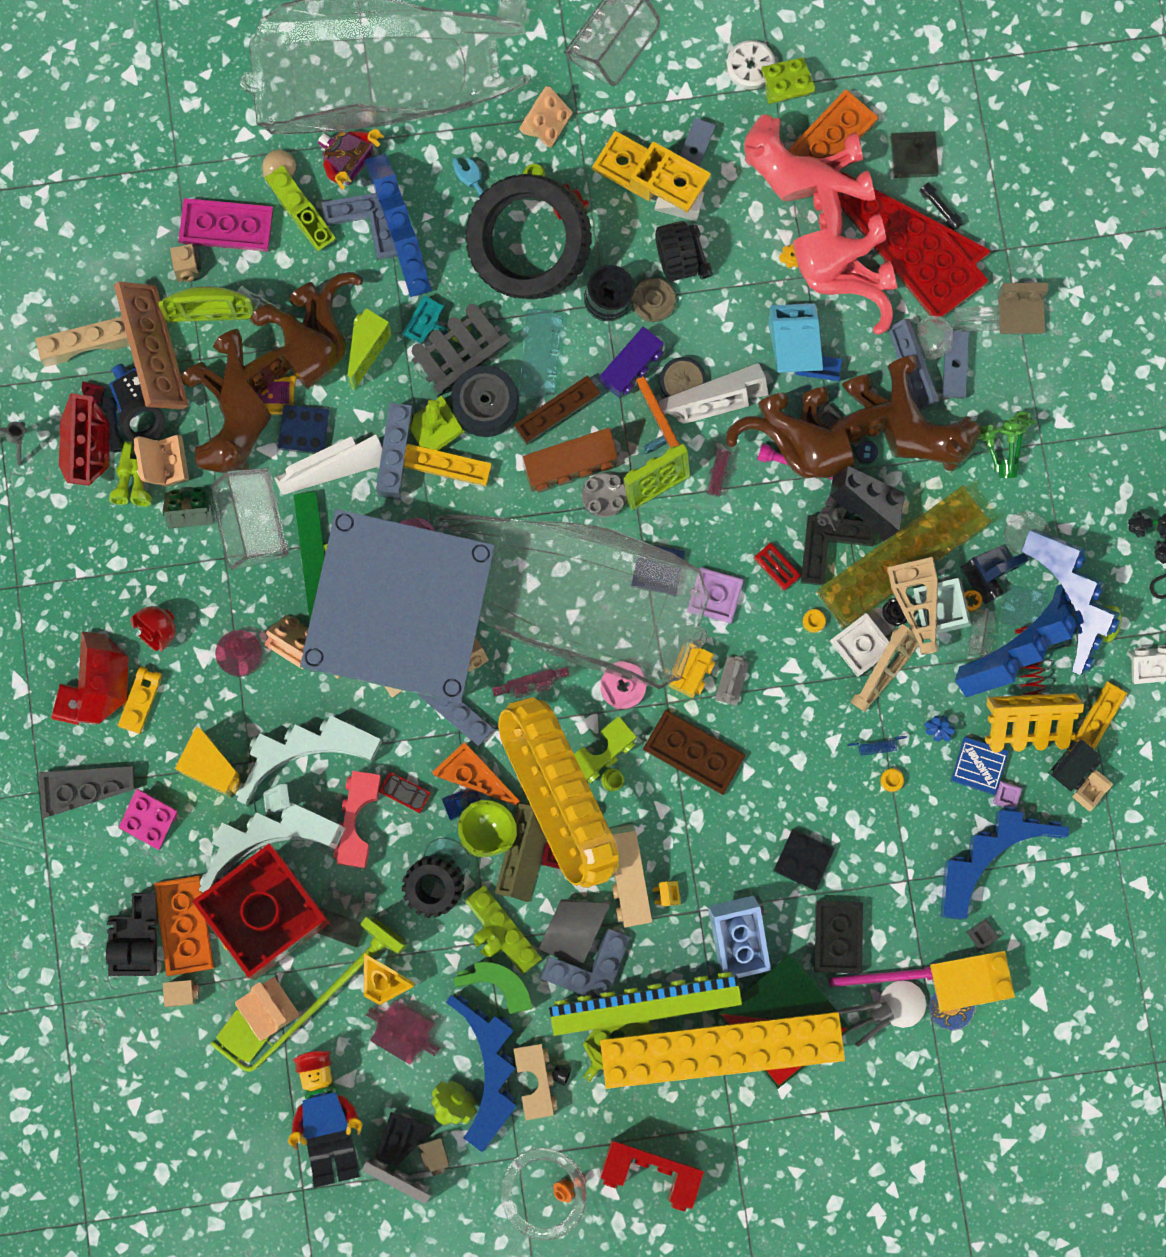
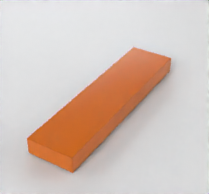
(657, 412)

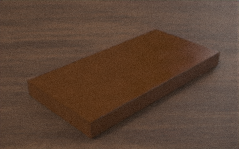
(694, 752)

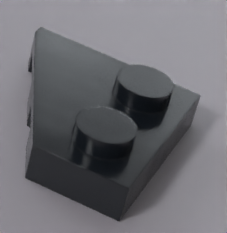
(401, 1138)

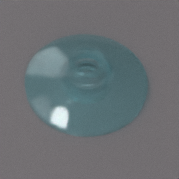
(452, 847)

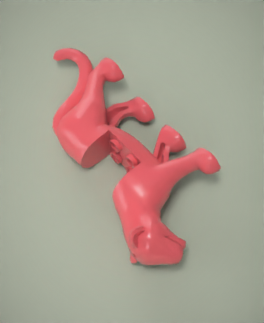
(825, 256)

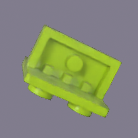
(787, 80)

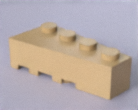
(629, 879)

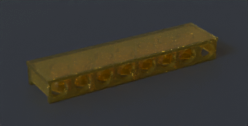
(930, 535)

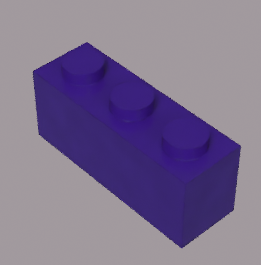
(632, 363)

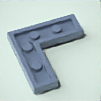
(362, 208)
(602, 971)

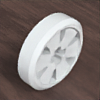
(737, 66)

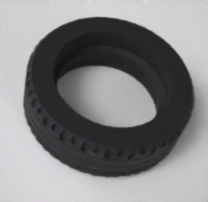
(481, 226)

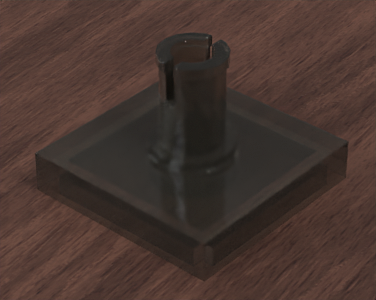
(914, 154)

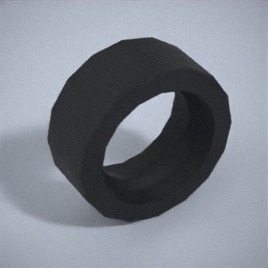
(132, 409)

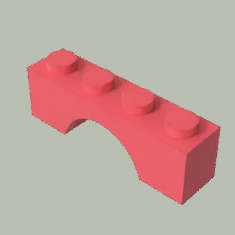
(362, 790)

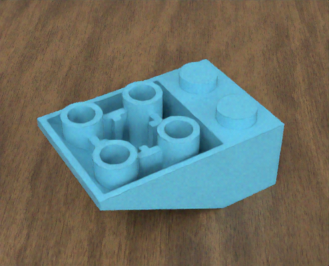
(795, 337)

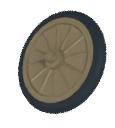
(680, 376)

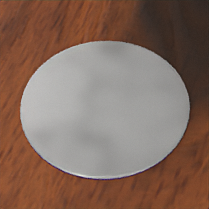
(877, 617)

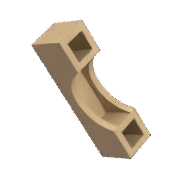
(63, 345)

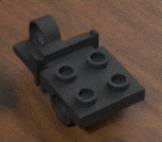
(132, 941)

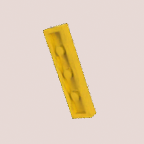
(447, 465)

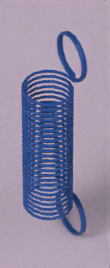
(874, 747)

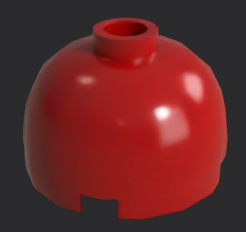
(155, 626)

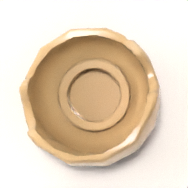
(276, 159)

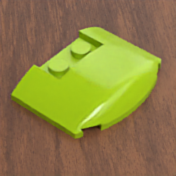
(206, 305)

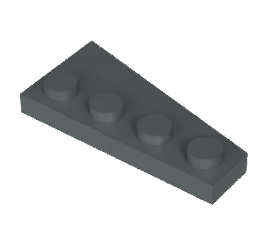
(75, 788)

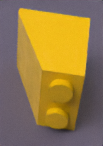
(207, 765)

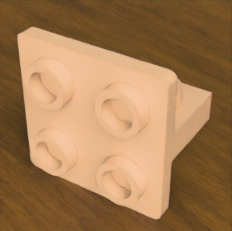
(546, 117)
(288, 639)
(267, 1008)

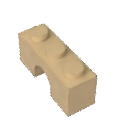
(539, 1103)

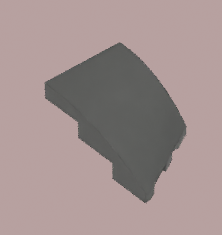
(573, 930)

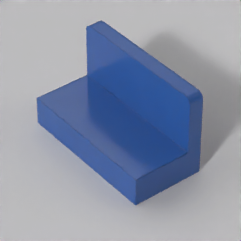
(830, 370)

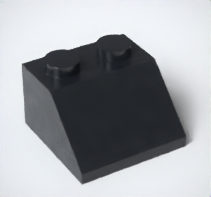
(1075, 764)

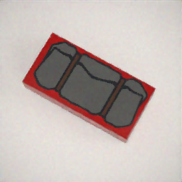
(404, 792)

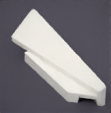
(717, 396)
(330, 464)

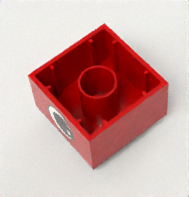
(261, 912)

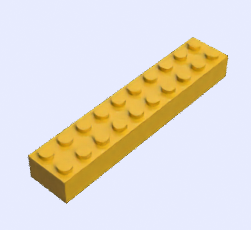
(722, 1050)

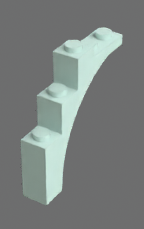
(335, 737)
(295, 825)

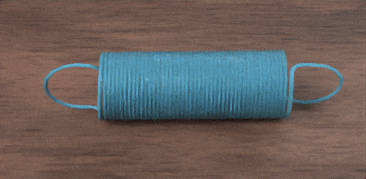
(654, 444)

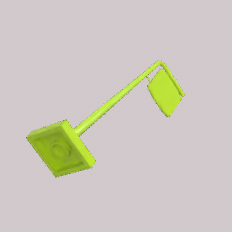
(242, 1041)

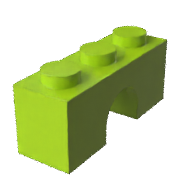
(618, 738)

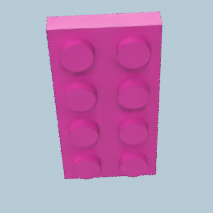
(226, 225)

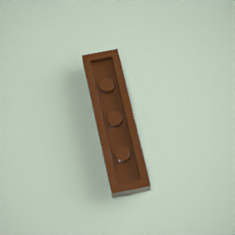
(556, 410)

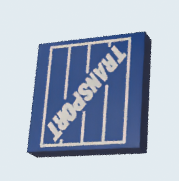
(979, 766)

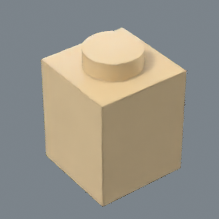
(180, 993)

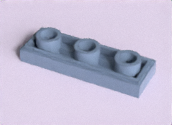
(697, 141)
(955, 378)

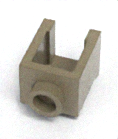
(434, 1156)

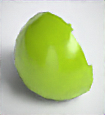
(486, 829)

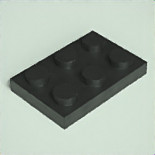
(838, 937)

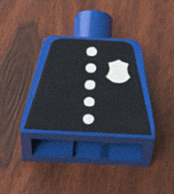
(125, 387)

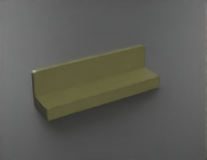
(523, 858)

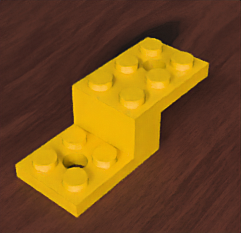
(651, 171)

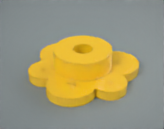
(786, 257)

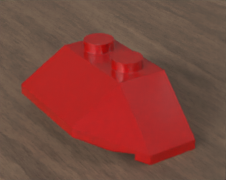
(83, 441)
(101, 678)

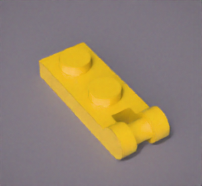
(140, 701)

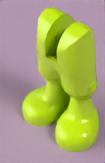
(126, 468)

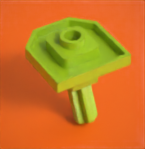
(435, 425)

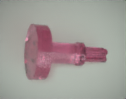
(239, 653)

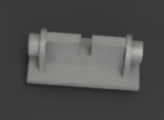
(732, 680)

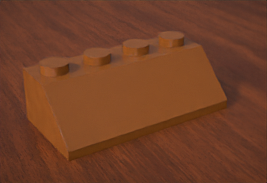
(570, 460)

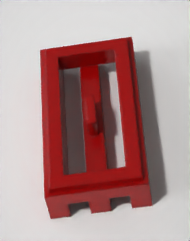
(796, 575)

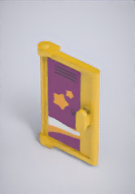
(279, 394)

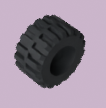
(676, 251)
(419, 899)

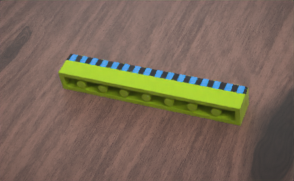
(645, 1005)

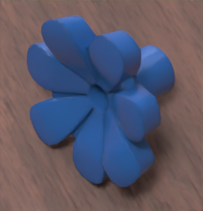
(940, 728)

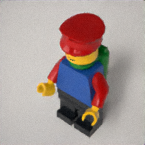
(325, 1122)

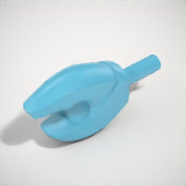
(472, 177)

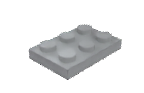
(397, 1180)

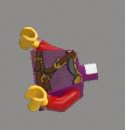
(346, 154)

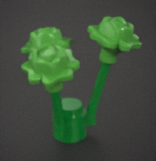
(1012, 428)

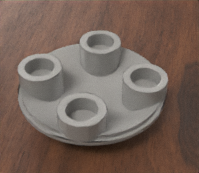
(604, 495)

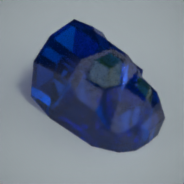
(458, 802)

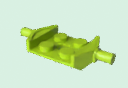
(593, 1046)

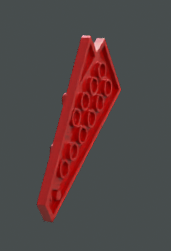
(924, 254)

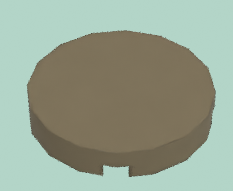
(653, 300)

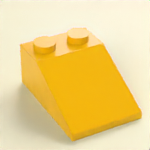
(972, 981)

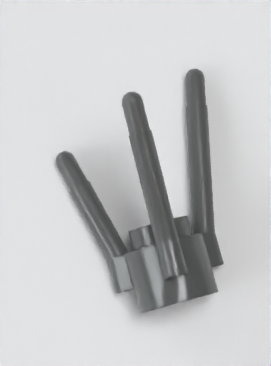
(15, 433)
(880, 1014)

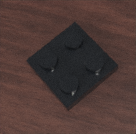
(803, 860)

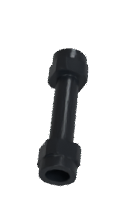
(929, 192)
(704, 268)
(110, 407)

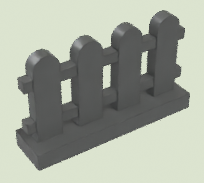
(470, 345)

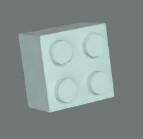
(951, 606)

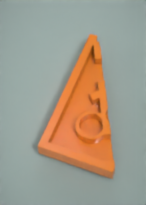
(469, 771)

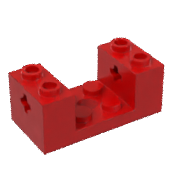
(685, 1181)

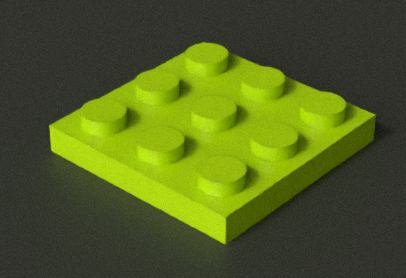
(657, 476)

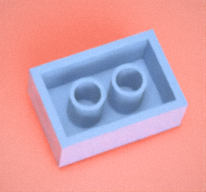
(739, 937)

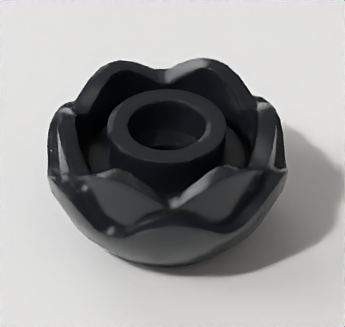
(889, 615)

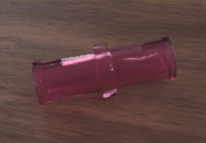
(718, 473)

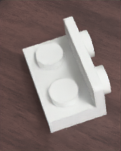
(1148, 664)

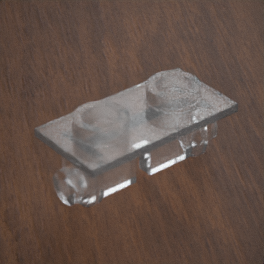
(983, 623)

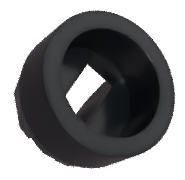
(561, 1074)

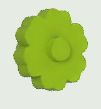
(453, 1103)

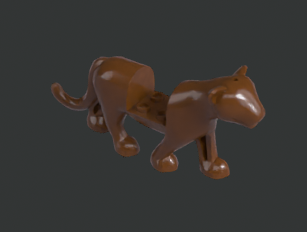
(309, 351)
(824, 451)

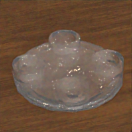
(934, 336)

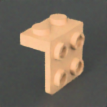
(161, 461)

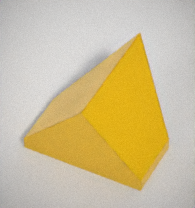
(382, 982)

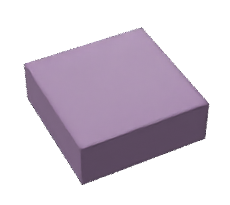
(1007, 795)

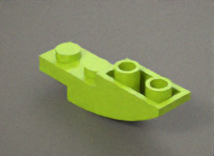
(299, 208)

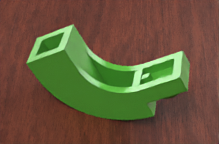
(510, 984)

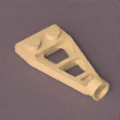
(914, 574)
(905, 644)

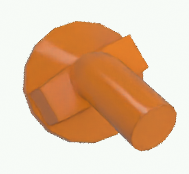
(565, 1189)

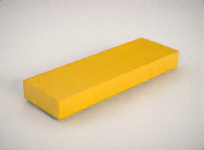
(1101, 714)

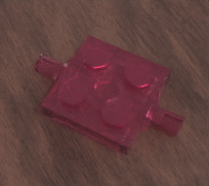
(538, 681)
(402, 1031)

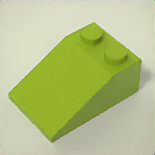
(368, 340)

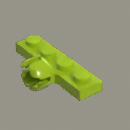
(500, 932)

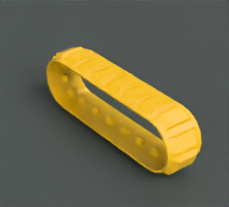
(558, 792)

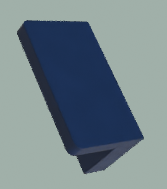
(998, 563)

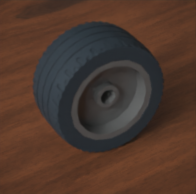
(490, 417)

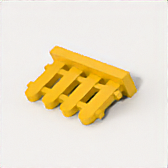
(1032, 708)

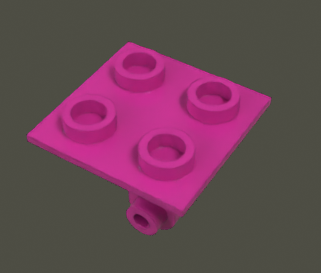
(148, 819)

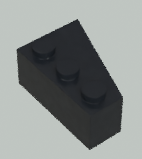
(870, 499)

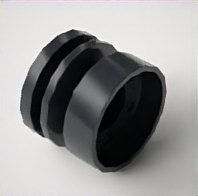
(608, 281)

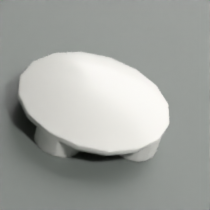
(905, 1002)

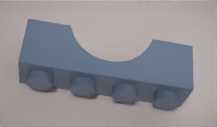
(393, 451)

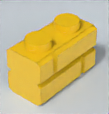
(697, 665)

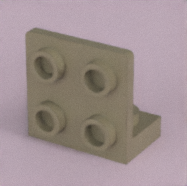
(1022, 308)

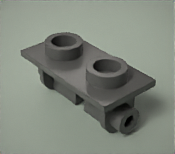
(831, 514)

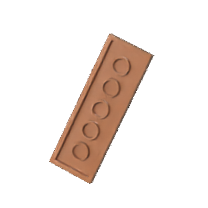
(151, 346)

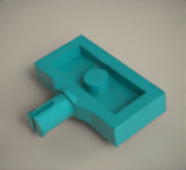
(424, 321)

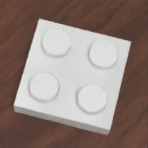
(860, 644)

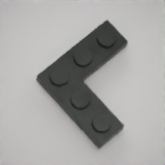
(817, 545)

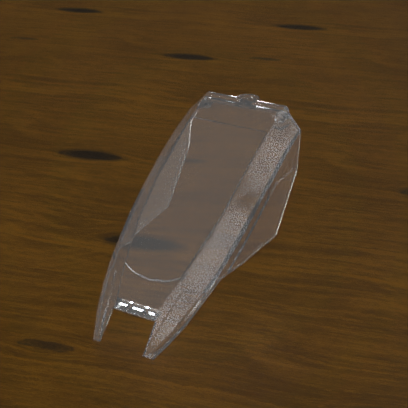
(371, 64)
(590, 595)

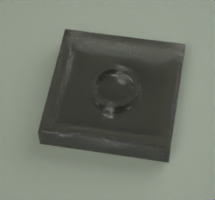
(345, 915)

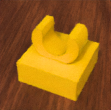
(669, 894)

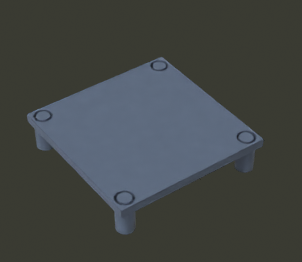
(397, 606)

